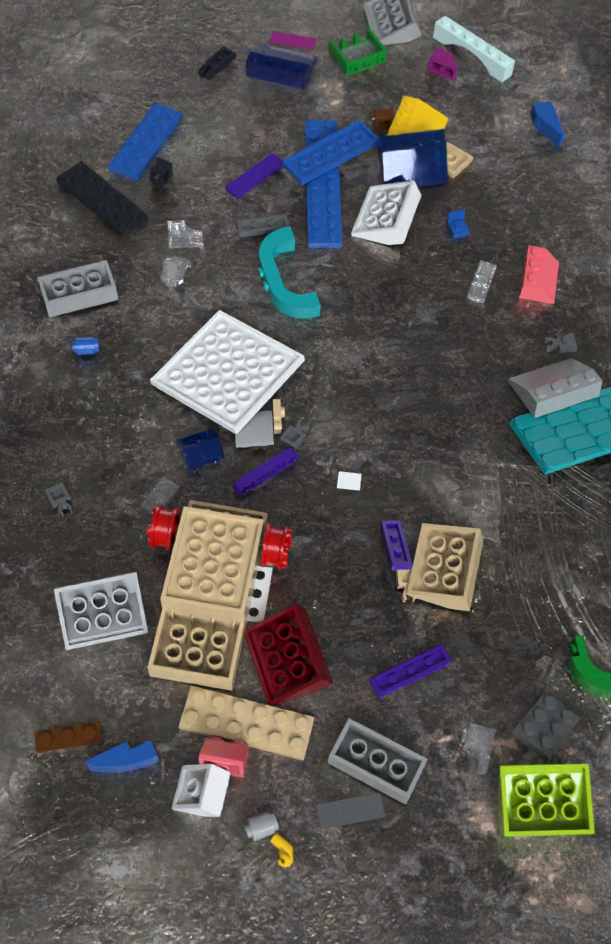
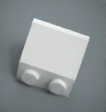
(201, 790)

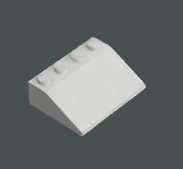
(387, 213)

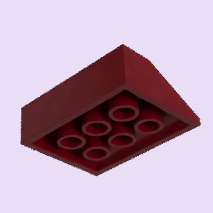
(287, 656)

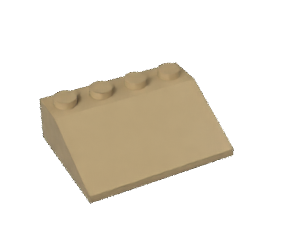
(446, 565)

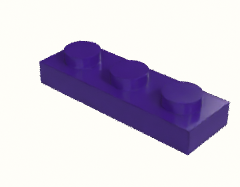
(396, 545)

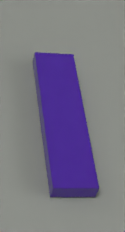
(254, 175)
(410, 671)

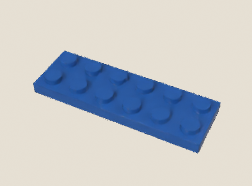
(145, 141)
(330, 152)

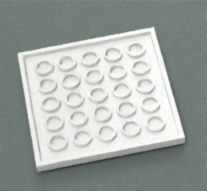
(227, 371)

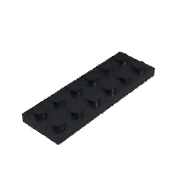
(102, 198)

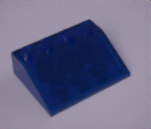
(280, 66)
(414, 158)

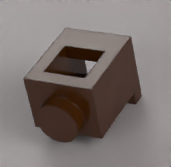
(382, 119)

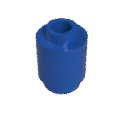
(85, 345)

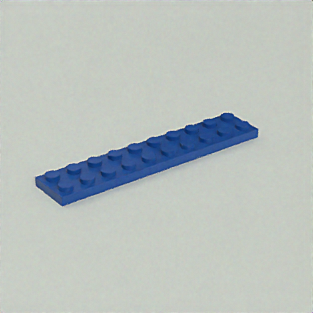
(323, 194)

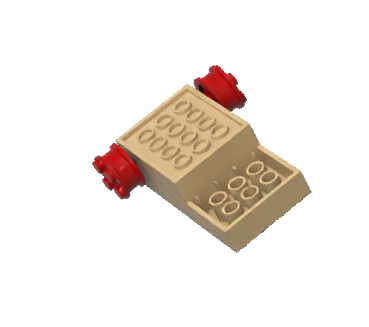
(209, 587)

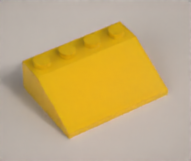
(416, 116)

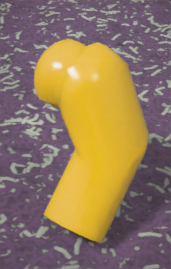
(285, 850)

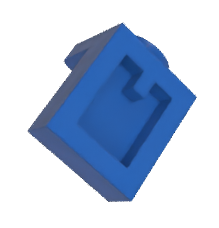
(457, 224)

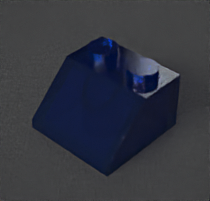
(200, 449)

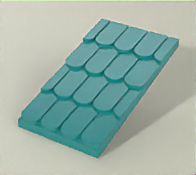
(568, 433)

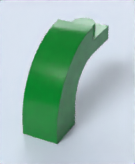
(585, 673)

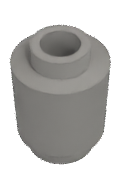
(261, 826)

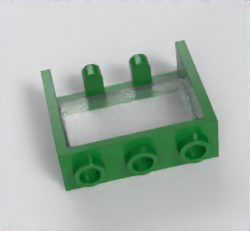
(359, 54)

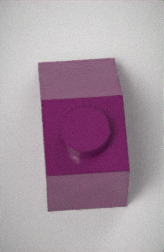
(443, 64)

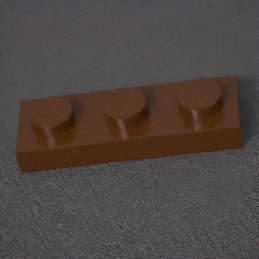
(68, 738)

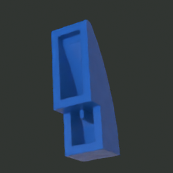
(124, 759)

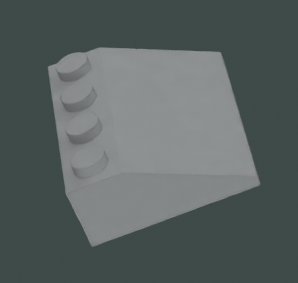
(392, 20)
(556, 386)
(101, 610)

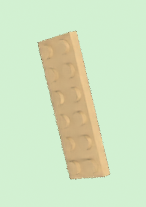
(248, 722)

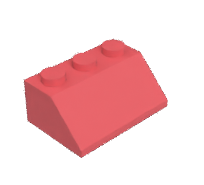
(539, 275)

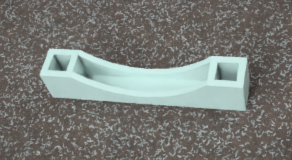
(496, 62)

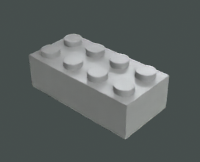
(78, 288)
(377, 761)

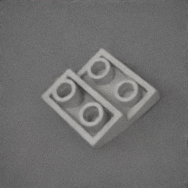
(257, 431)

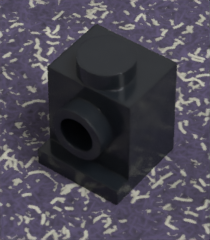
(161, 172)

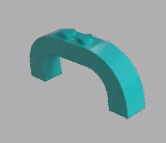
(291, 304)

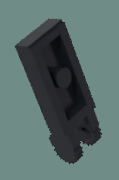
(217, 62)

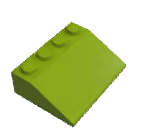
(545, 800)

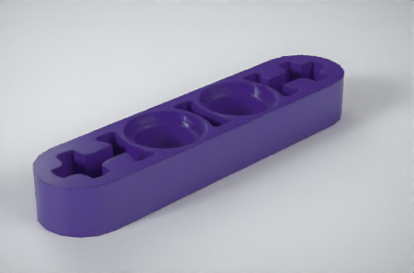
(265, 471)

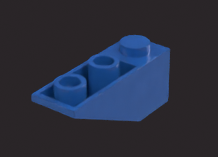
(547, 122)

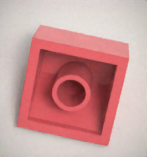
(225, 755)

